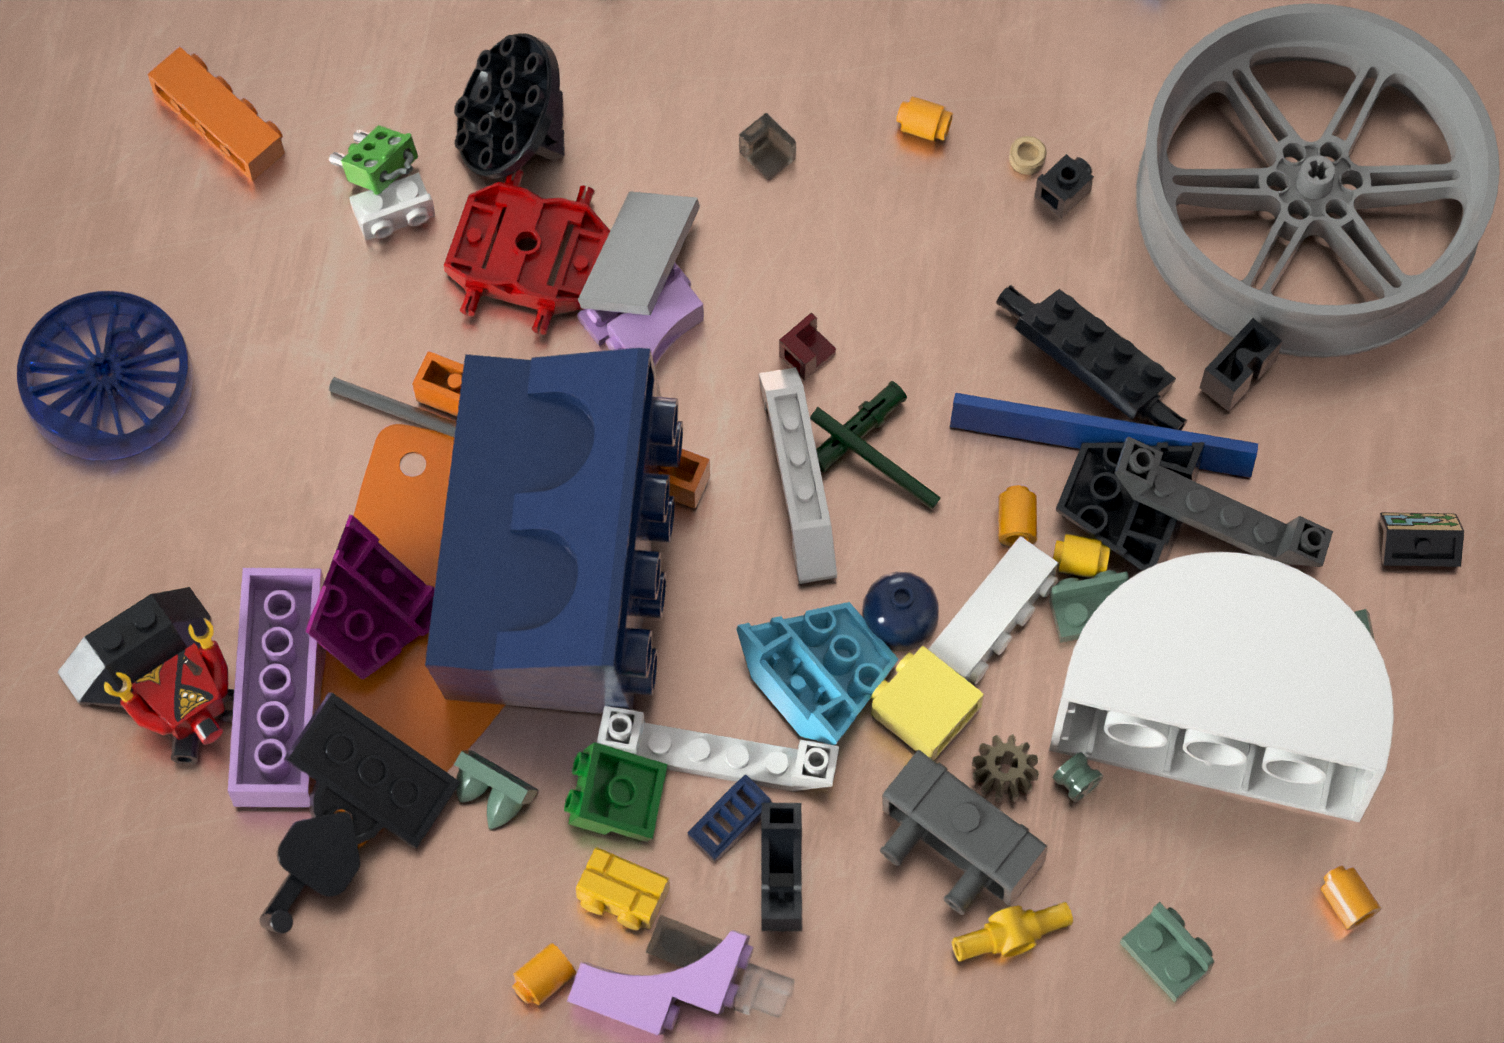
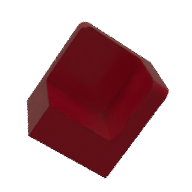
(805, 347)

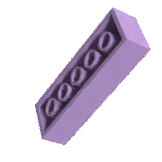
(273, 686)

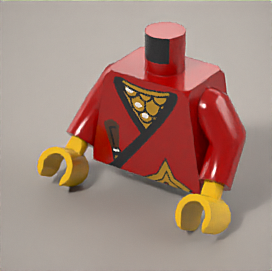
(180, 693)

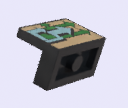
(1421, 539)

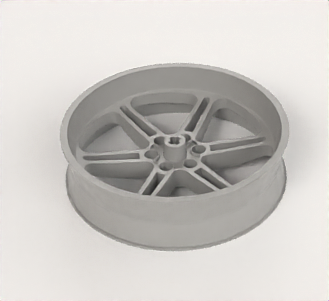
(1314, 184)

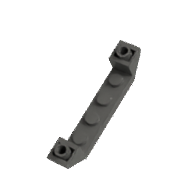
(1216, 514)

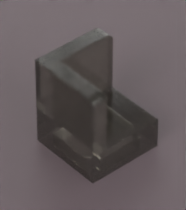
(767, 146)

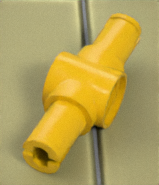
(1012, 931)

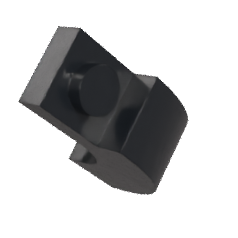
(781, 867)

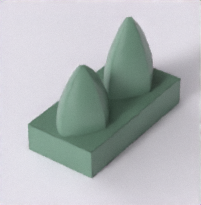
(507, 790)

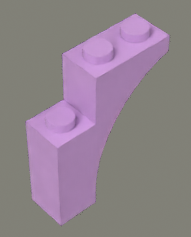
(673, 315)
(650, 999)

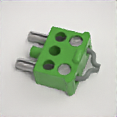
(377, 158)

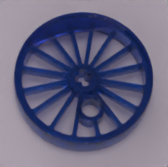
(86, 440)

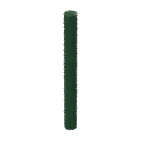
(875, 458)

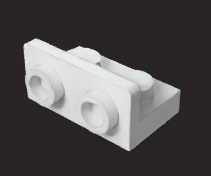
(398, 206)

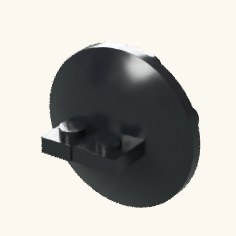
(511, 108)

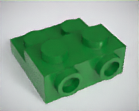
(615, 792)

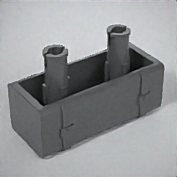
(961, 828)

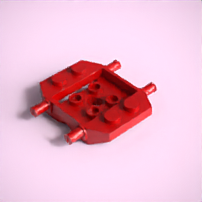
(518, 274)

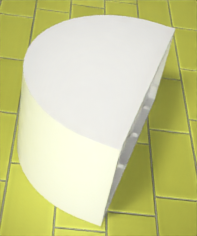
(1233, 684)

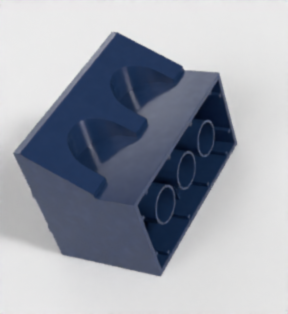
(555, 532)

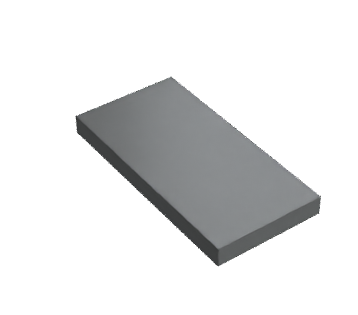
(639, 253)

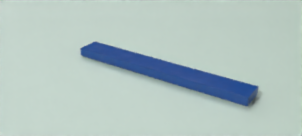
(1074, 428)

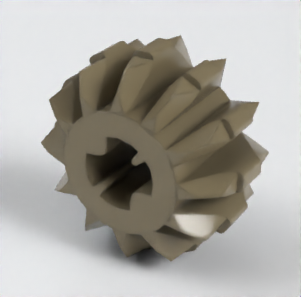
(1019, 775)

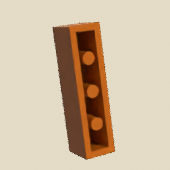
(217, 113)

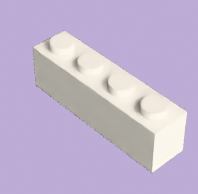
(995, 610)

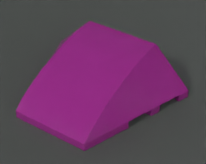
(368, 603)

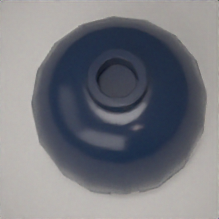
(901, 610)

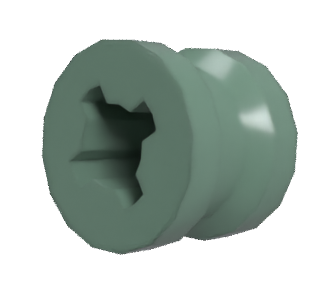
(1077, 777)

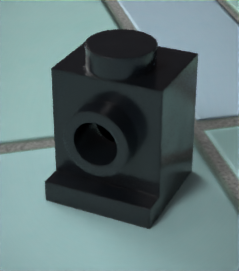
(1063, 194)

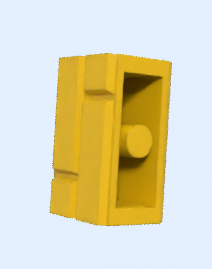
(622, 889)

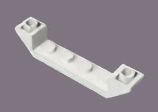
(800, 475)
(720, 756)

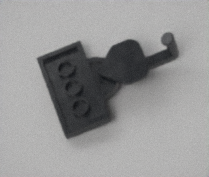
(368, 777)

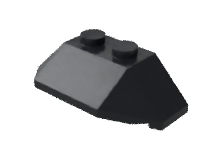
(133, 644)

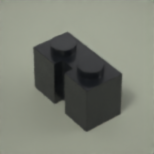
(1244, 357)

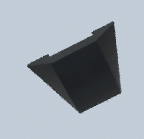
(1106, 510)

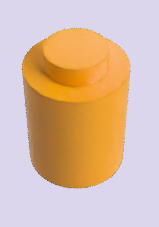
(1017, 515)
(1349, 896)
(543, 975)

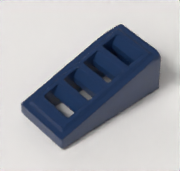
(721, 808)

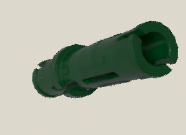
(870, 415)

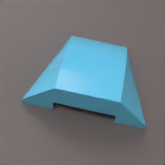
(817, 667)

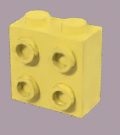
(925, 702)

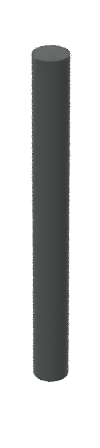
(393, 406)

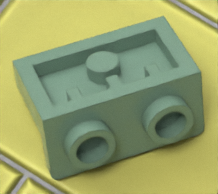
(1077, 600)
(1169, 951)

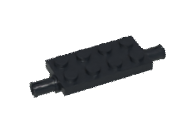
(1095, 355)

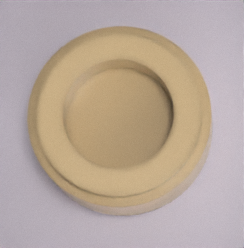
(1027, 155)

